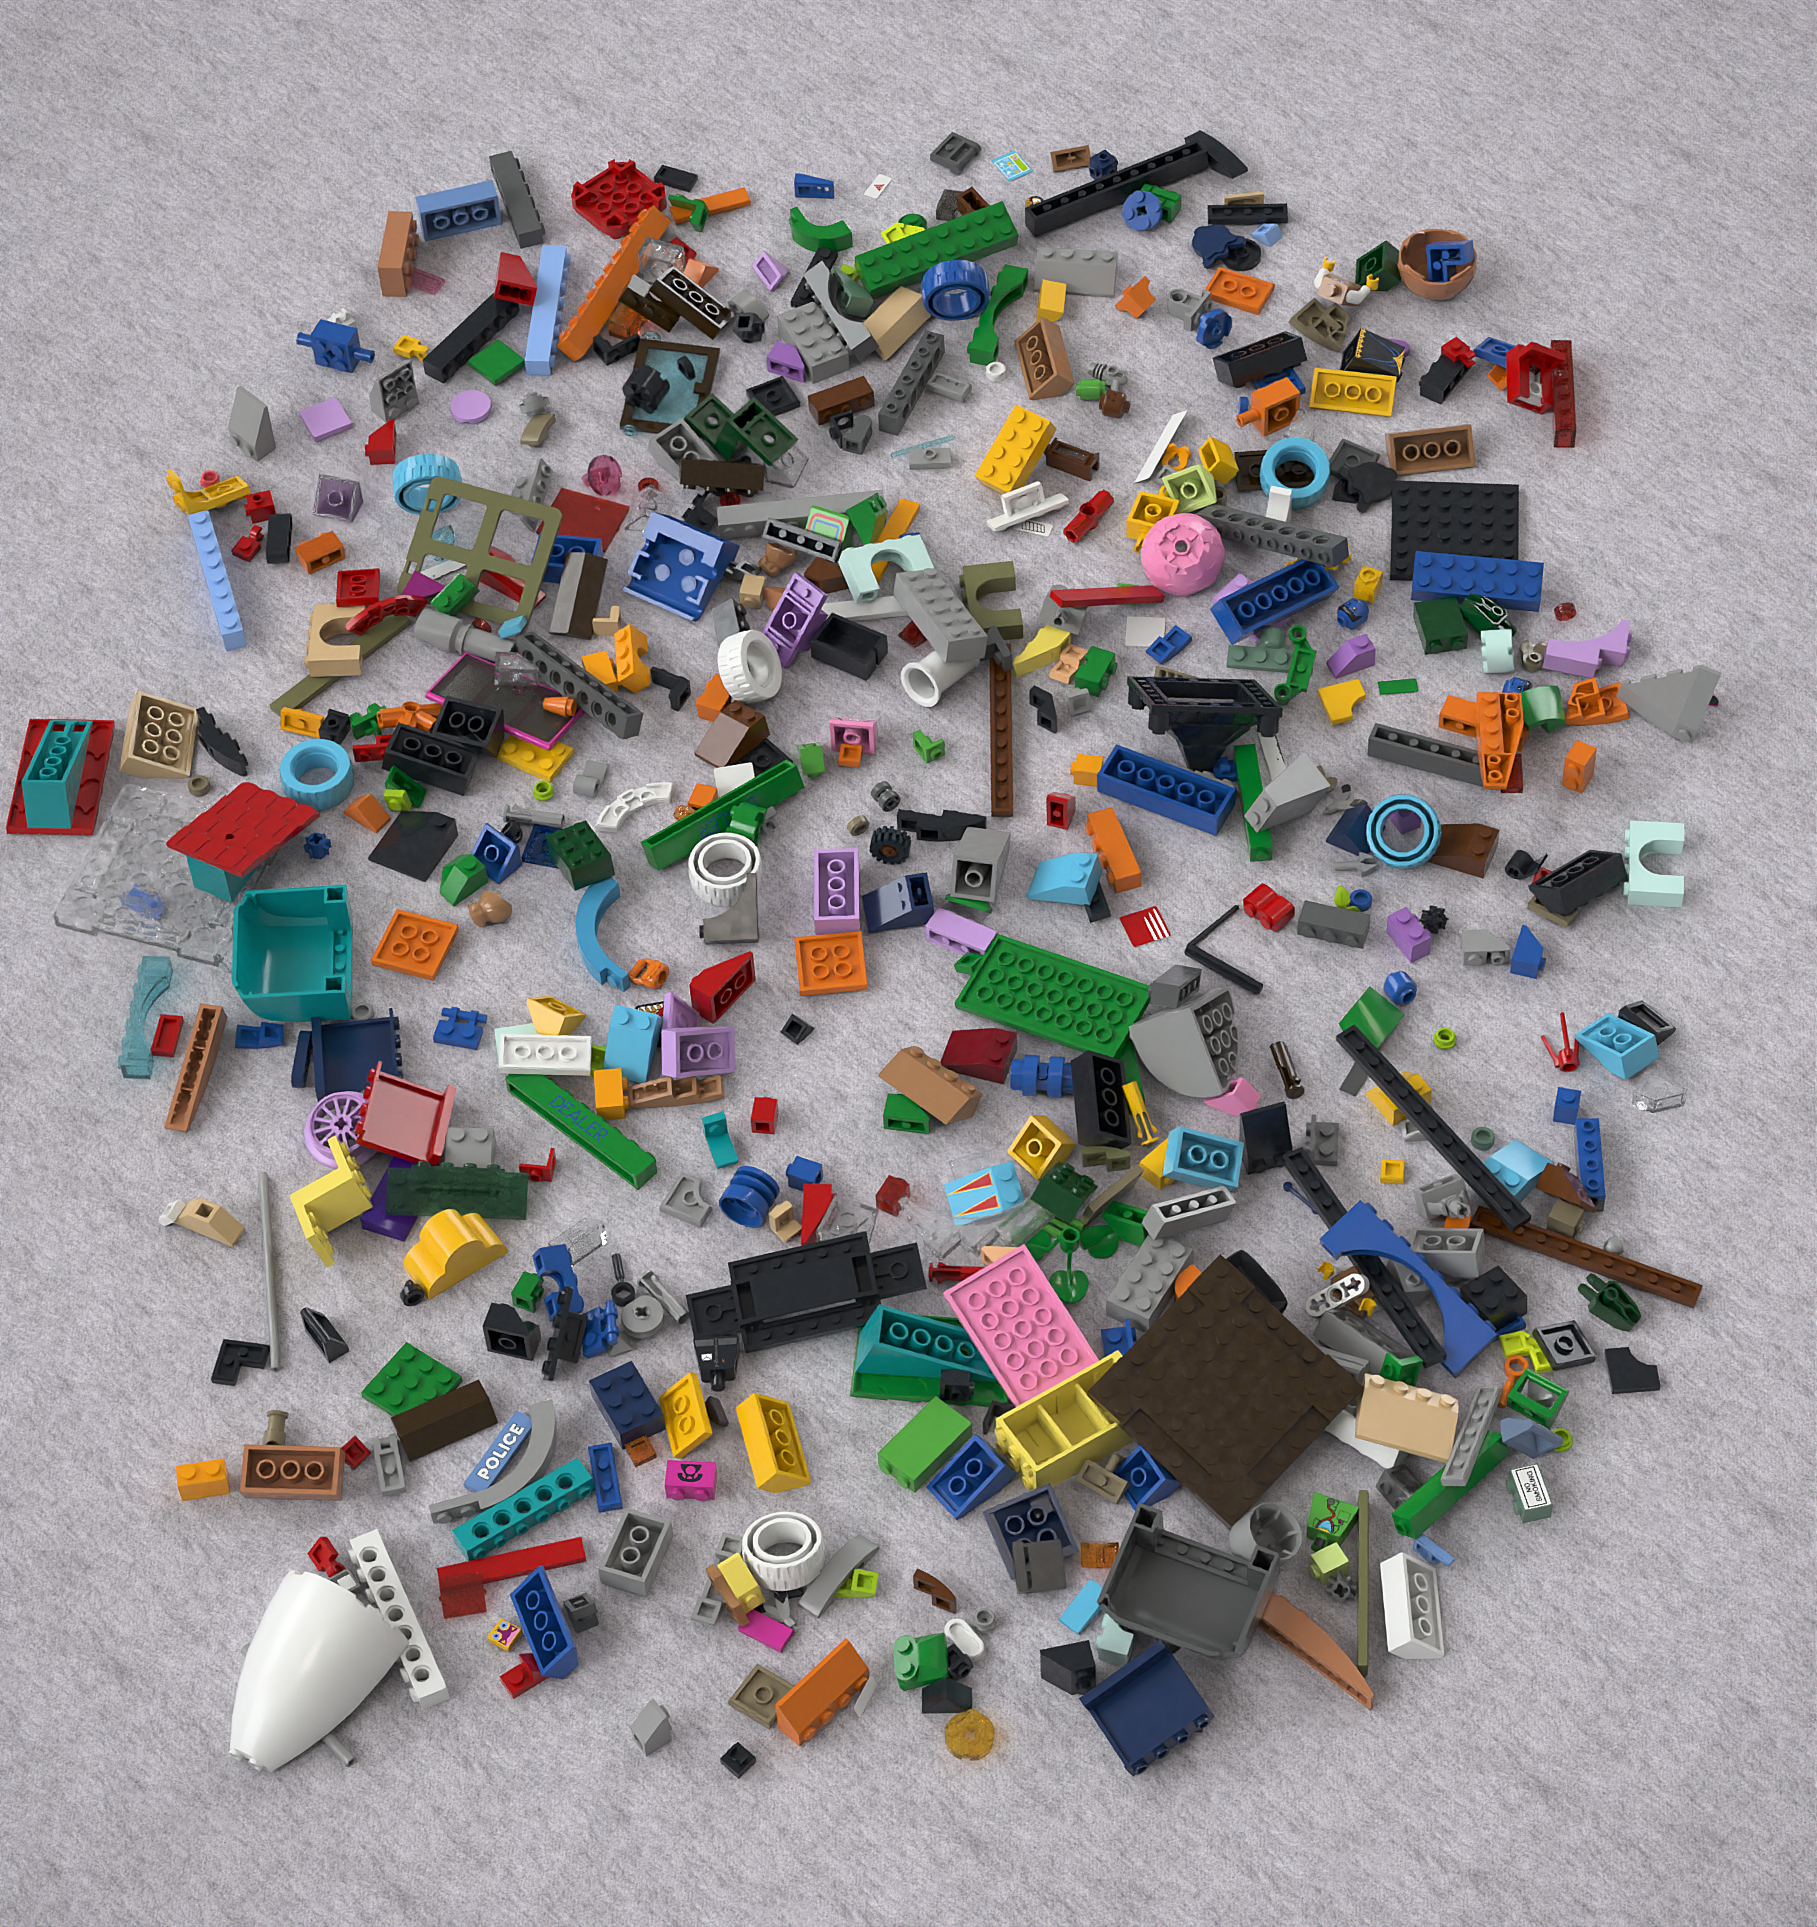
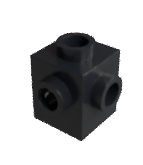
(748, 327)

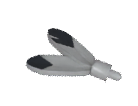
(1341, 803)
(781, 1613)

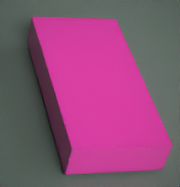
(766, 1631)

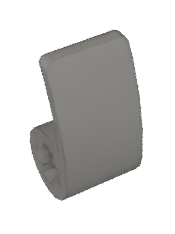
(746, 302)
(591, 780)

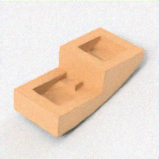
(1068, 664)

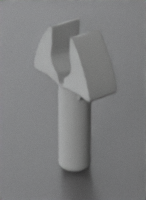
(1359, 864)

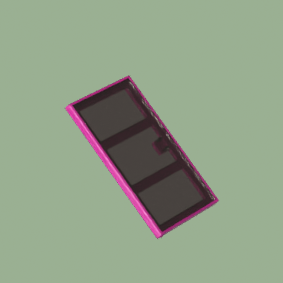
(523, 709)

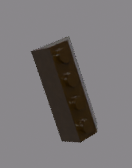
(721, 474)

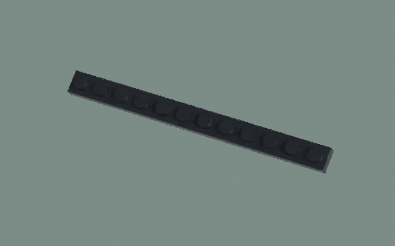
(1434, 1128)
(1380, 1279)

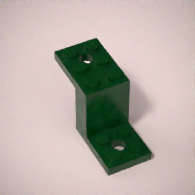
(741, 429)

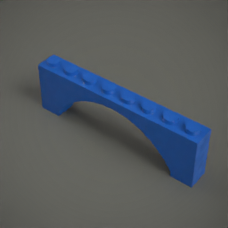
(1366, 1234)

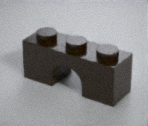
(638, 298)

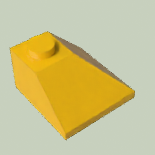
(553, 1016)

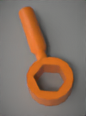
(1509, 1384)

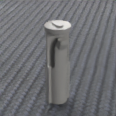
(538, 817)
(666, 1299)

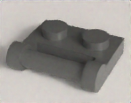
(951, 148)

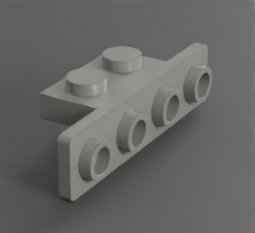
(534, 489)

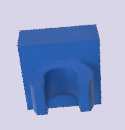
(1225, 769)

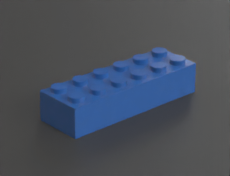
(1503, 581)
(1273, 599)
(1166, 790)

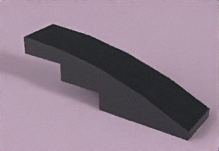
(1219, 156)

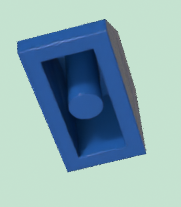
(1528, 955)

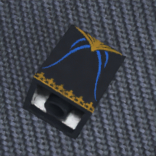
(1373, 355)

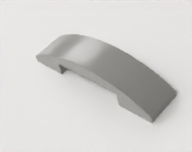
(835, 1573)
(710, 1604)

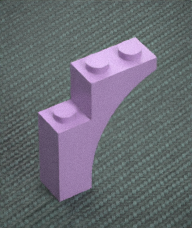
(1586, 657)

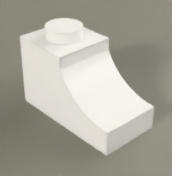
(1279, 504)

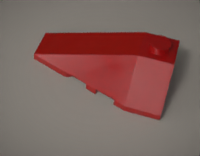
(504, 584)

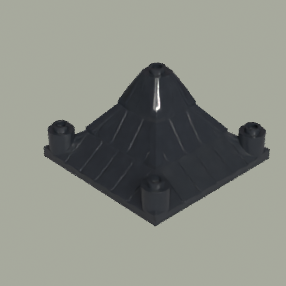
(1204, 713)

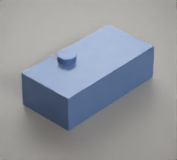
(458, 210)

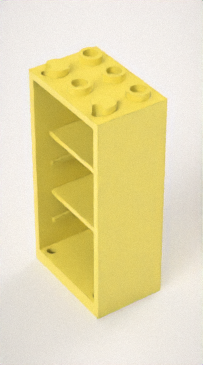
(1059, 1430)

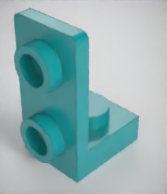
(718, 1140)

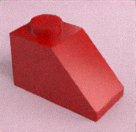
(382, 445)
(1060, 809)

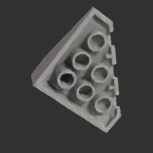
(1673, 701)

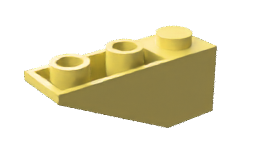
(1042, 650)

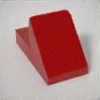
(522, 1676)

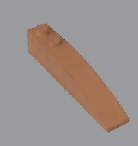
(196, 1066)
(1314, 1646)

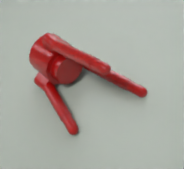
(1567, 1059)

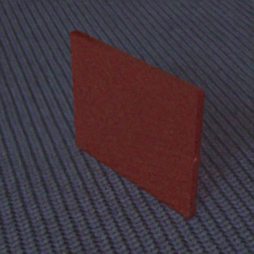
(588, 516)

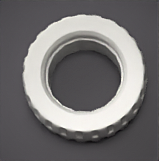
(764, 663)
(723, 890)
(788, 1571)

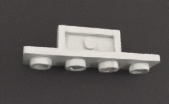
(1025, 504)

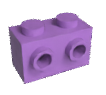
(1409, 934)

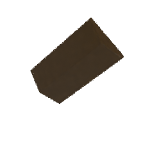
(1290, 474)
(578, 595)
(444, 1420)

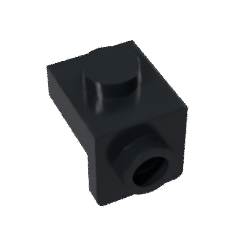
(958, 1663)

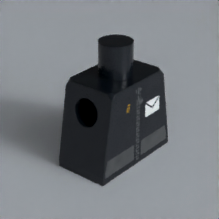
(717, 1359)

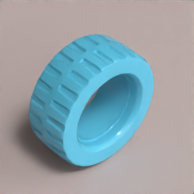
(1300, 450)
(420, 471)
(312, 755)
(1423, 851)

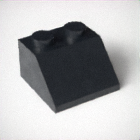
(1069, 1667)

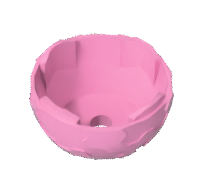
(1185, 571)

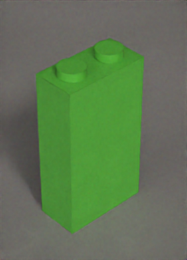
(924, 1444)

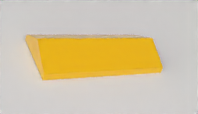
(1353, 392)

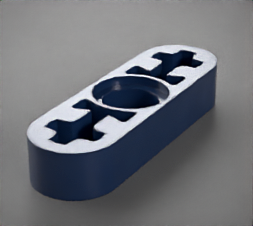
(302, 1059)

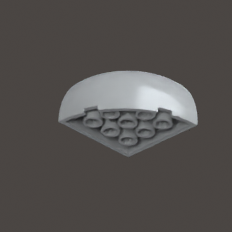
(1192, 1045)

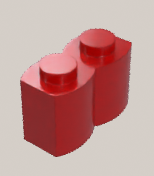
(1268, 907)

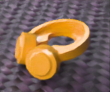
(1172, 451)

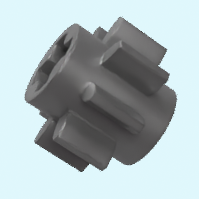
(1346, 1582)

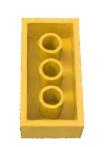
(1015, 451)

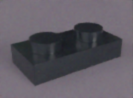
(1098, 908)

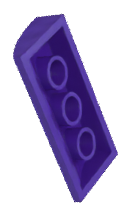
(375, 1218)

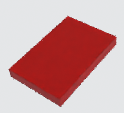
(358, 587)

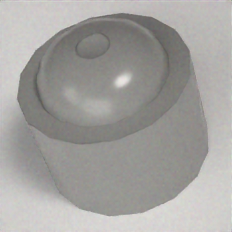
(1268, 1527)

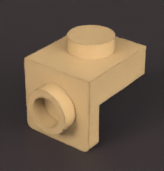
(783, 1222)

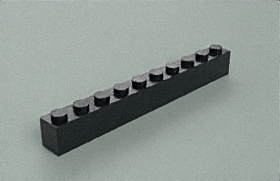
(1115, 188)

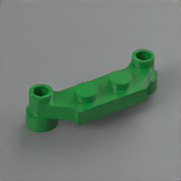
(1300, 667)

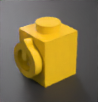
(1368, 584)

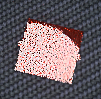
(462, 1595)

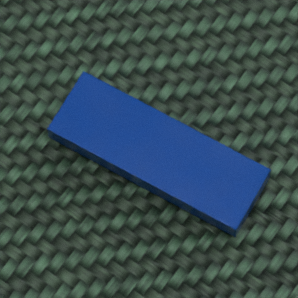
(605, 1477)

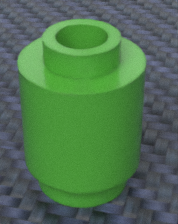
(1090, 389)

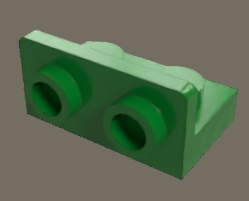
(1401, 1370)

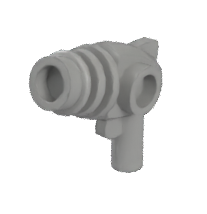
(1110, 374)

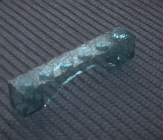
(153, 980)

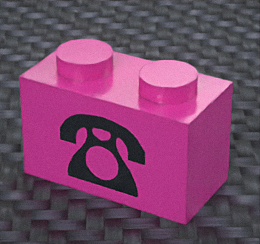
(690, 1480)

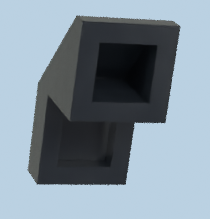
(1046, 710)

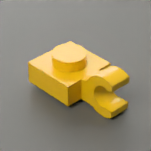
(409, 346)

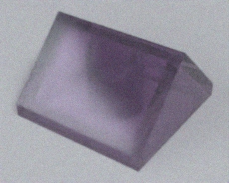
(337, 498)

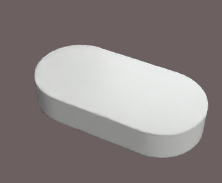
(964, 1637)

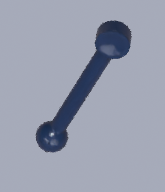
(1287, 1186)

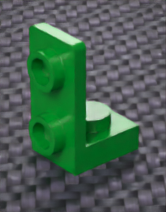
(699, 208)

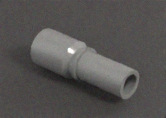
(452, 635)

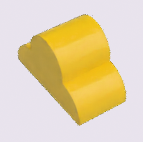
(451, 1250)

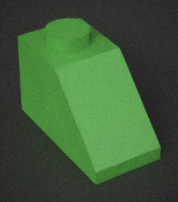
(811, 759)

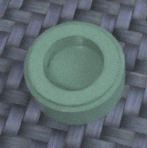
(1482, 1138)

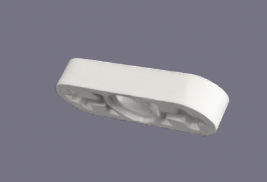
(1347, 1295)

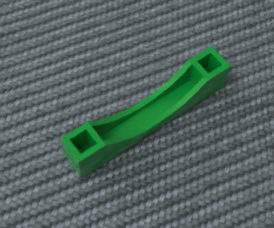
(1009, 288)

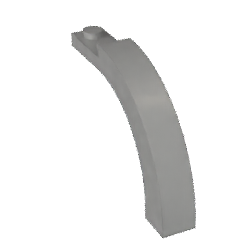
(529, 1470)

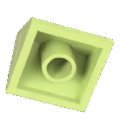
(1192, 487)

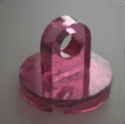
(603, 475)

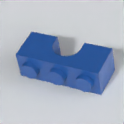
(556, 1263)

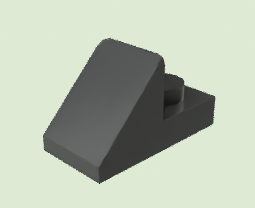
(997, 649)
(581, 1612)

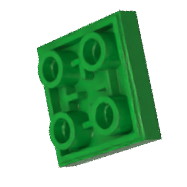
(496, 362)

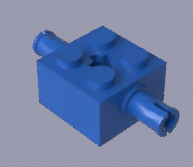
(335, 346)

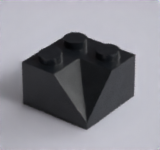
(508, 1334)

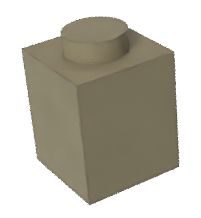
(1566, 1219)

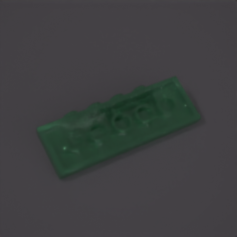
(467, 1189)

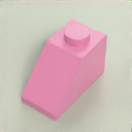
(1237, 1099)

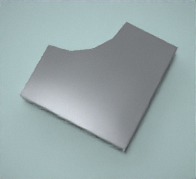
(685, 1201)

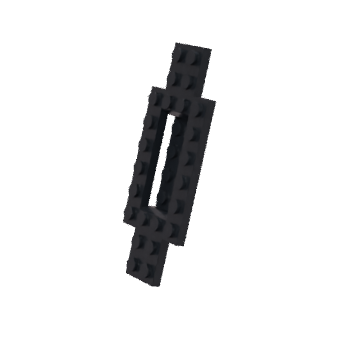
(802, 1281)

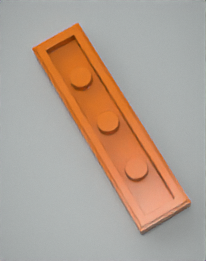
(716, 204)

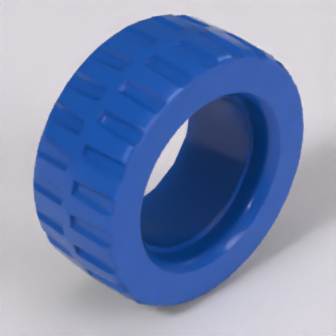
(954, 276)

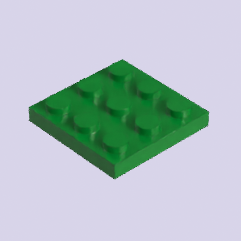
(409, 1381)

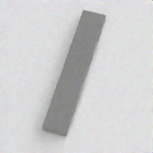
(1471, 1436)

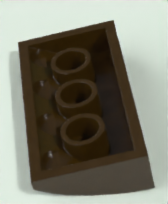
(692, 302)

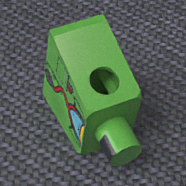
(1330, 1521)

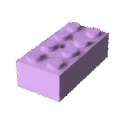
(836, 890)

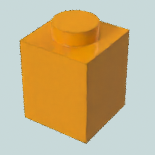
(1086, 769)

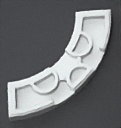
(631, 801)

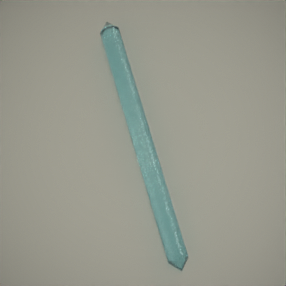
(923, 445)

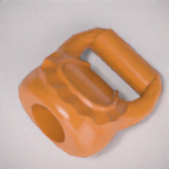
(653, 976)

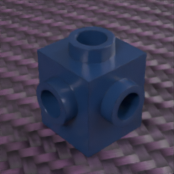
(1102, 164)

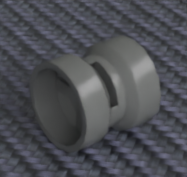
(885, 796)

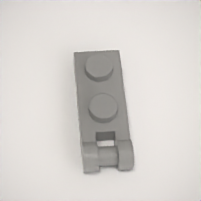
(389, 1465)

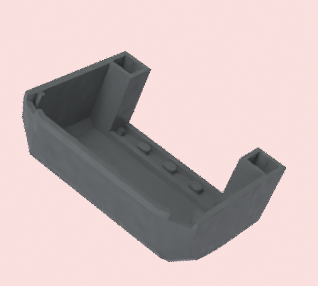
(1187, 1589)

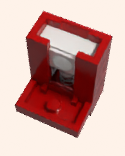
(1531, 376)

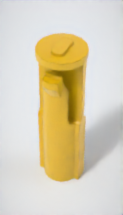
(1137, 1107)

